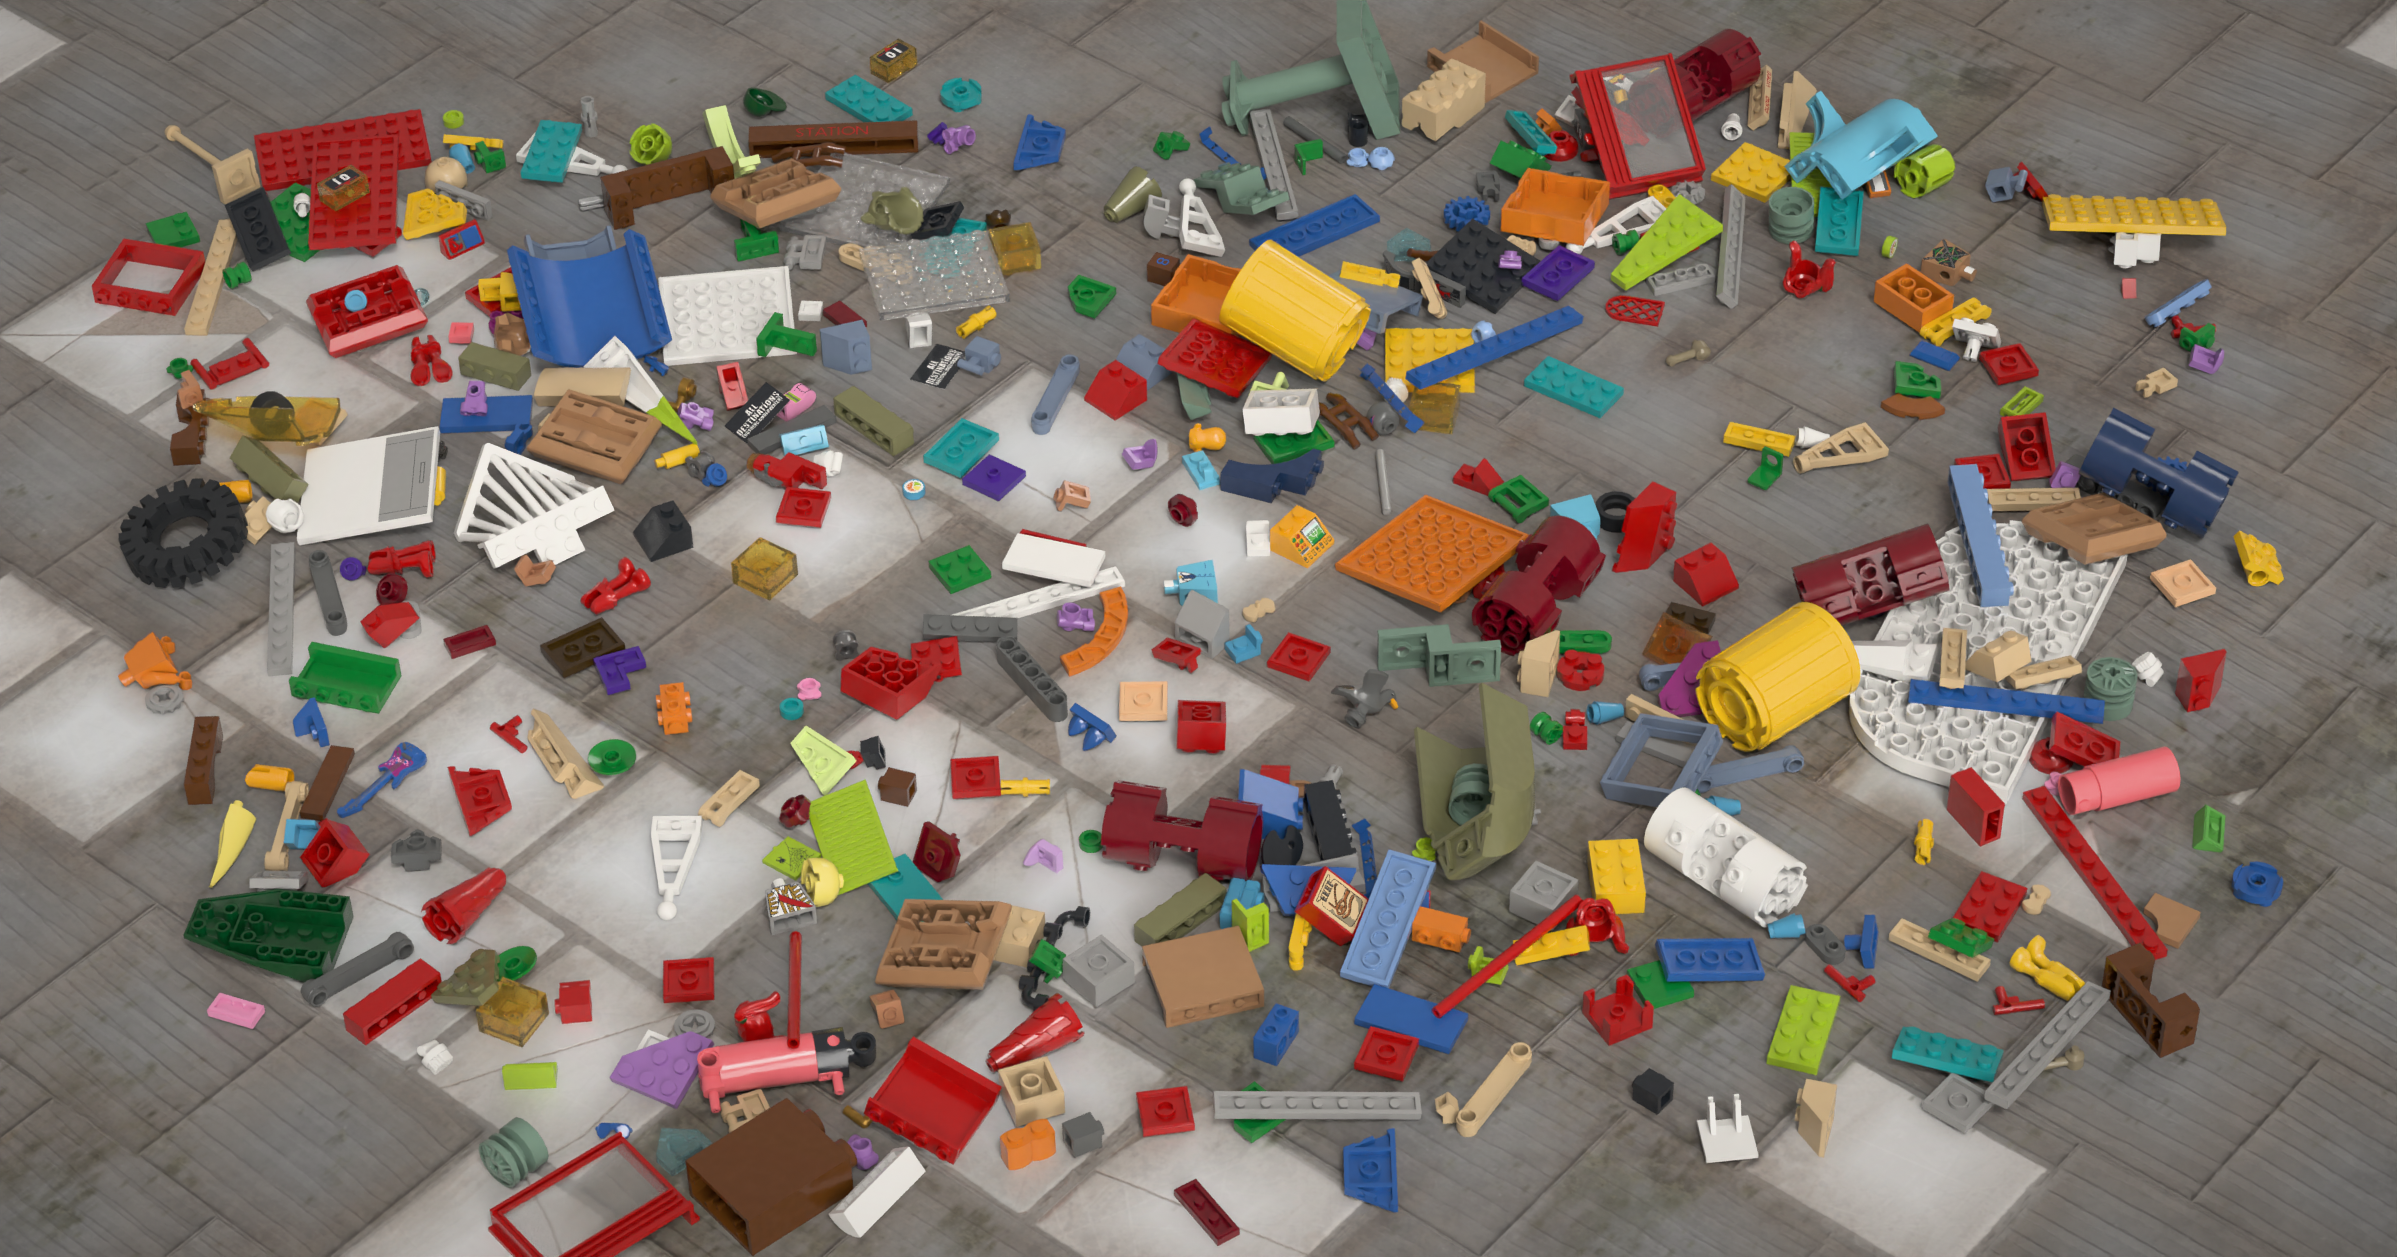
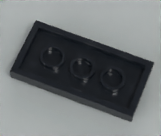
(258, 229)

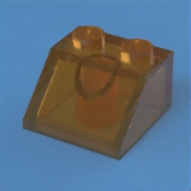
(1673, 640)

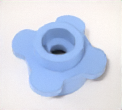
(1357, 157)

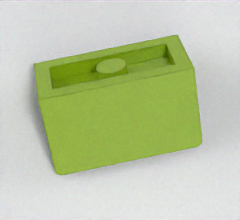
(1252, 923)
(530, 1075)

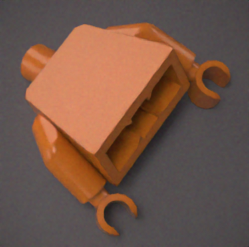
(152, 665)

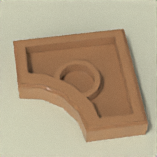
(2171, 918)

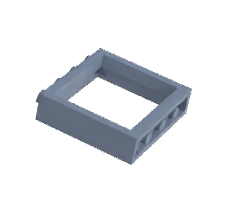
(1708, 744)

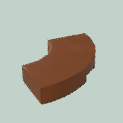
(1904, 406)

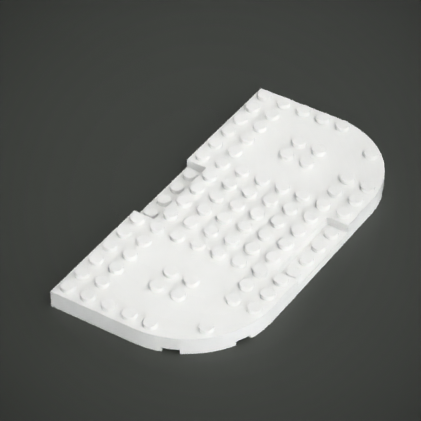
(2052, 604)

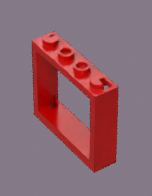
(152, 254)

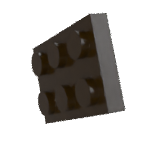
(578, 647)

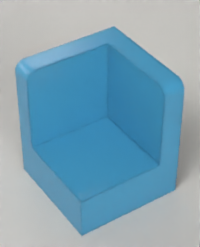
(300, 833)

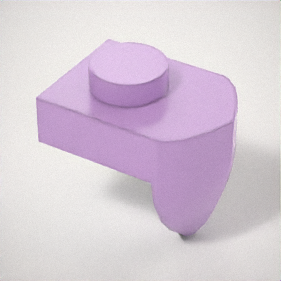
(1046, 854)

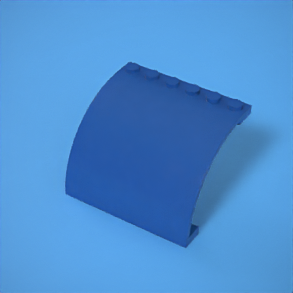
(584, 303)

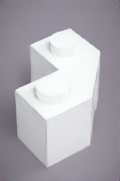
(2136, 246)

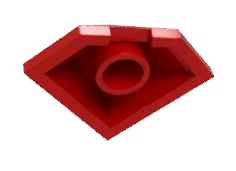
(389, 621)

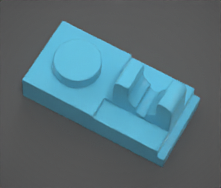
(804, 440)
(1201, 470)

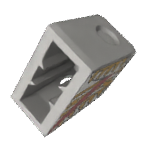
(789, 907)

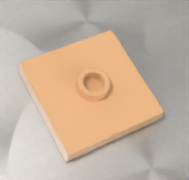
(2182, 583)
(1143, 701)

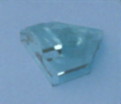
(1403, 241)
(677, 1146)

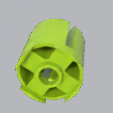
(1925, 170)

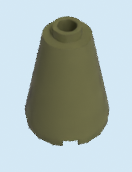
(1131, 195)

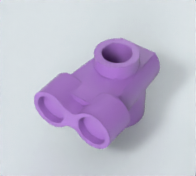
(956, 137)
(475, 402)
(693, 415)
(1075, 617)
(863, 1150)

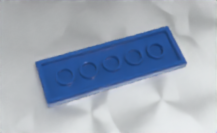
(1321, 226)

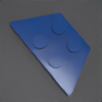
(1039, 144)
(1289, 882)
(1372, 1171)

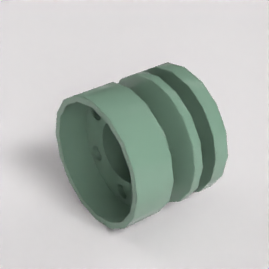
(1791, 215)
(2115, 683)
(1469, 792)
(513, 1152)

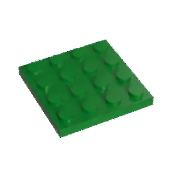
(293, 226)

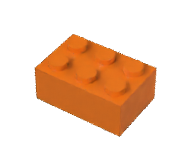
(1912, 297)

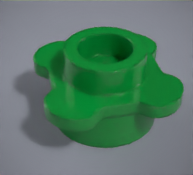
(178, 366)

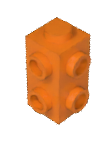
(674, 711)
(1440, 929)

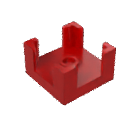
(1617, 1014)

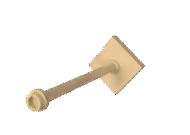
(233, 176)

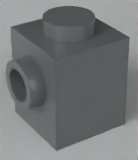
(1082, 1134)

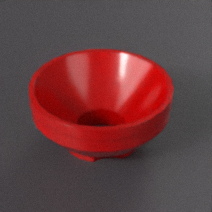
(1566, 148)
(2046, 760)

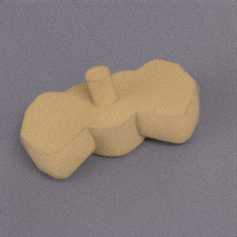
(1528, 246)
(1258, 609)
(2036, 899)

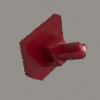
(937, 853)

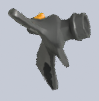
(1366, 697)

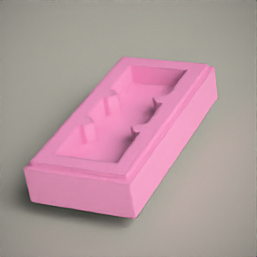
(236, 1010)

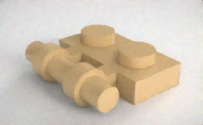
(748, 1105)

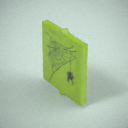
(789, 857)

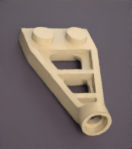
(1860, 435)

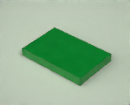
(1293, 445)

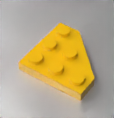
(431, 213)

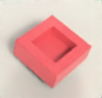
(461, 332)

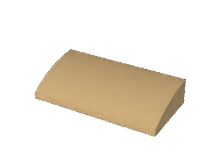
(601, 383)

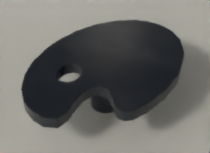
(1277, 851)

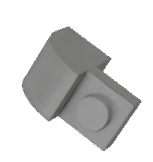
(1157, 218)

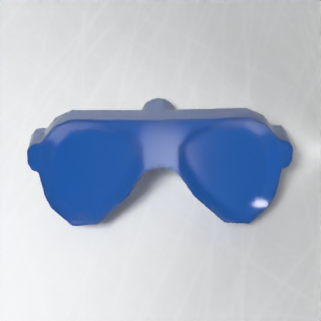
(662, 368)
(605, 1129)

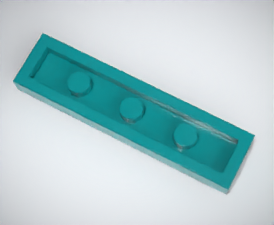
(1531, 132)

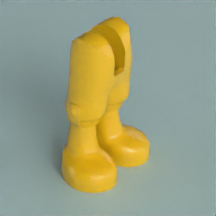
(2046, 973)

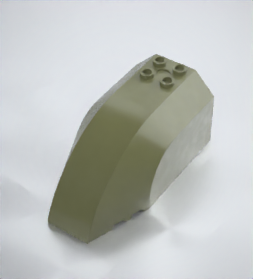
(1511, 772)

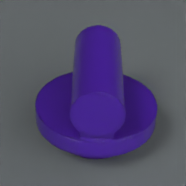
(936, 134)
(352, 568)

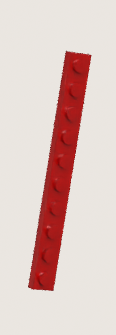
(2093, 871)

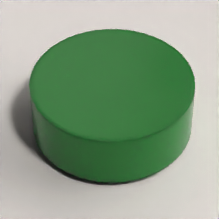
(1090, 841)

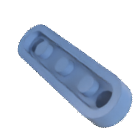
(2183, 300)

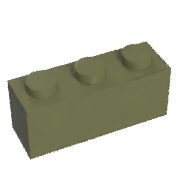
(494, 366)

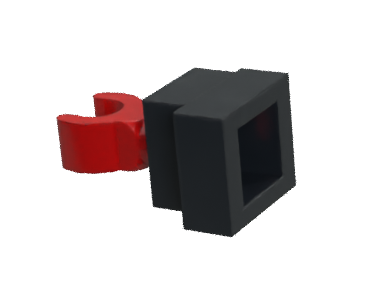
(871, 753)

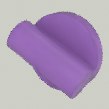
(1510, 260)

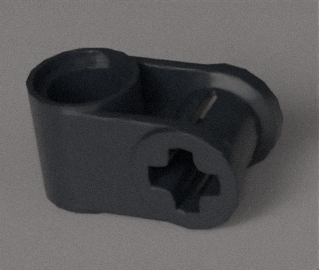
(1358, 129)

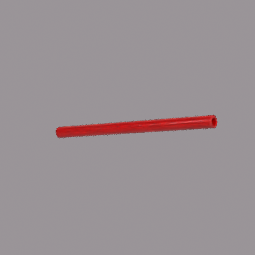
(1506, 956)
(794, 990)

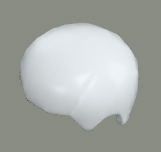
(284, 515)

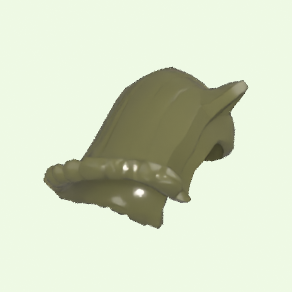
(895, 211)

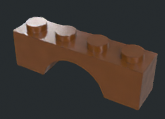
(189, 444)
(199, 775)

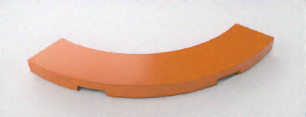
(1106, 637)

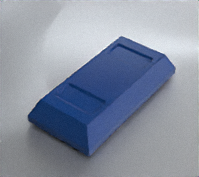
(1935, 355)

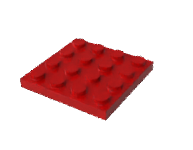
(1214, 358)

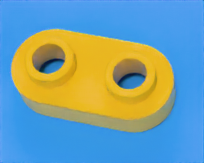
(1662, 194)

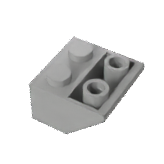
(1203, 624)

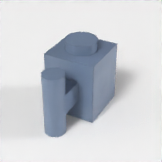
(2002, 183)
(980, 356)

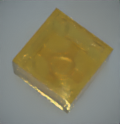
(1436, 406)
(764, 568)
(513, 1012)

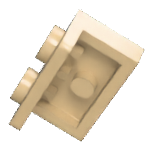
(257, 520)

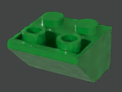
(1516, 159)

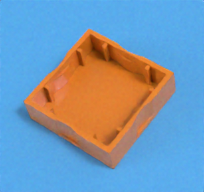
(1555, 206)
(1194, 293)

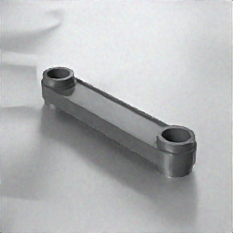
(328, 593)
(320, 989)

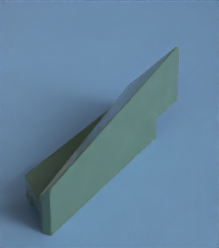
(1194, 397)

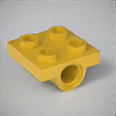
(2258, 560)

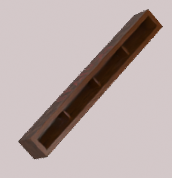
(856, 137)

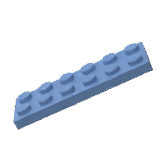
(1388, 919)

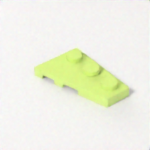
(822, 758)

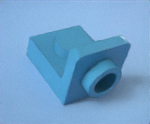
(1245, 646)

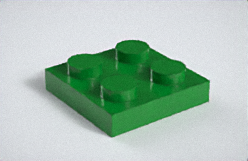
(960, 569)
(1961, 938)

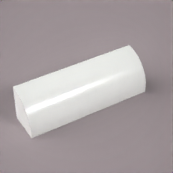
(877, 1192)

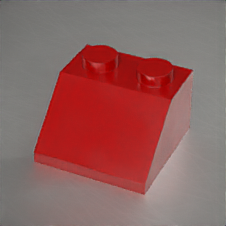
(1116, 390)
(1705, 574)
(2200, 679)
(334, 853)

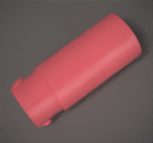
(2119, 781)

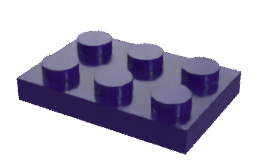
(1558, 273)

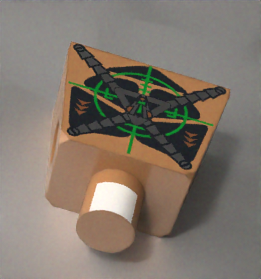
(1947, 264)

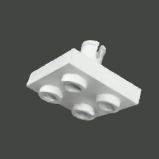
(1975, 336)

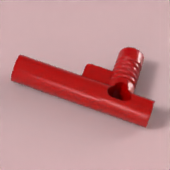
(2179, 325)
(508, 733)
(1851, 984)
(2013, 1004)

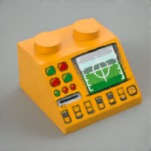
(1300, 537)

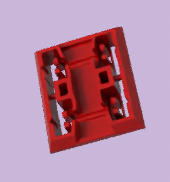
(381, 319)

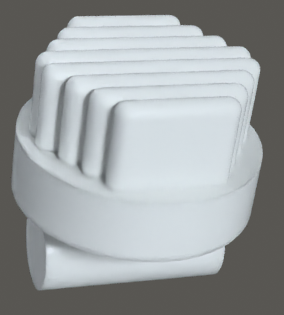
(1398, 388)
(830, 460)
(2148, 668)
(435, 1056)

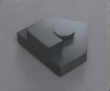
(416, 851)

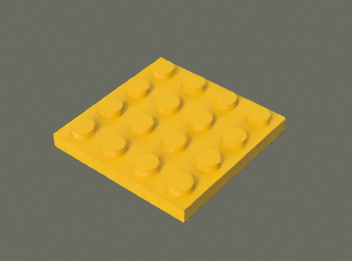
(1415, 347)

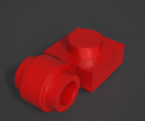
(1574, 730)

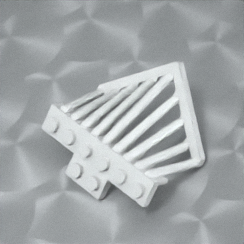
(547, 530)

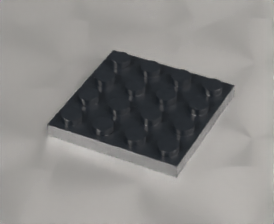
(1473, 262)

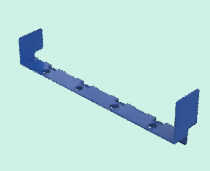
(1204, 135)
(1414, 422)
(1361, 829)

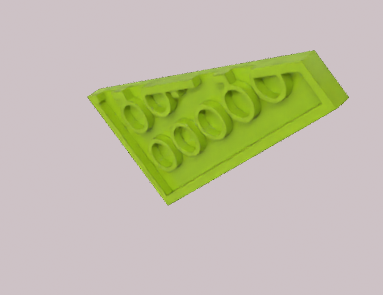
(1669, 238)

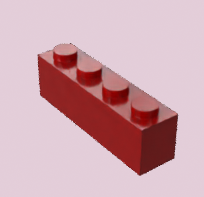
(392, 1001)

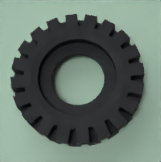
(207, 501)

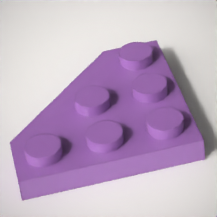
(662, 1069)

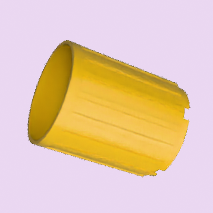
(1294, 311)
(1778, 677)

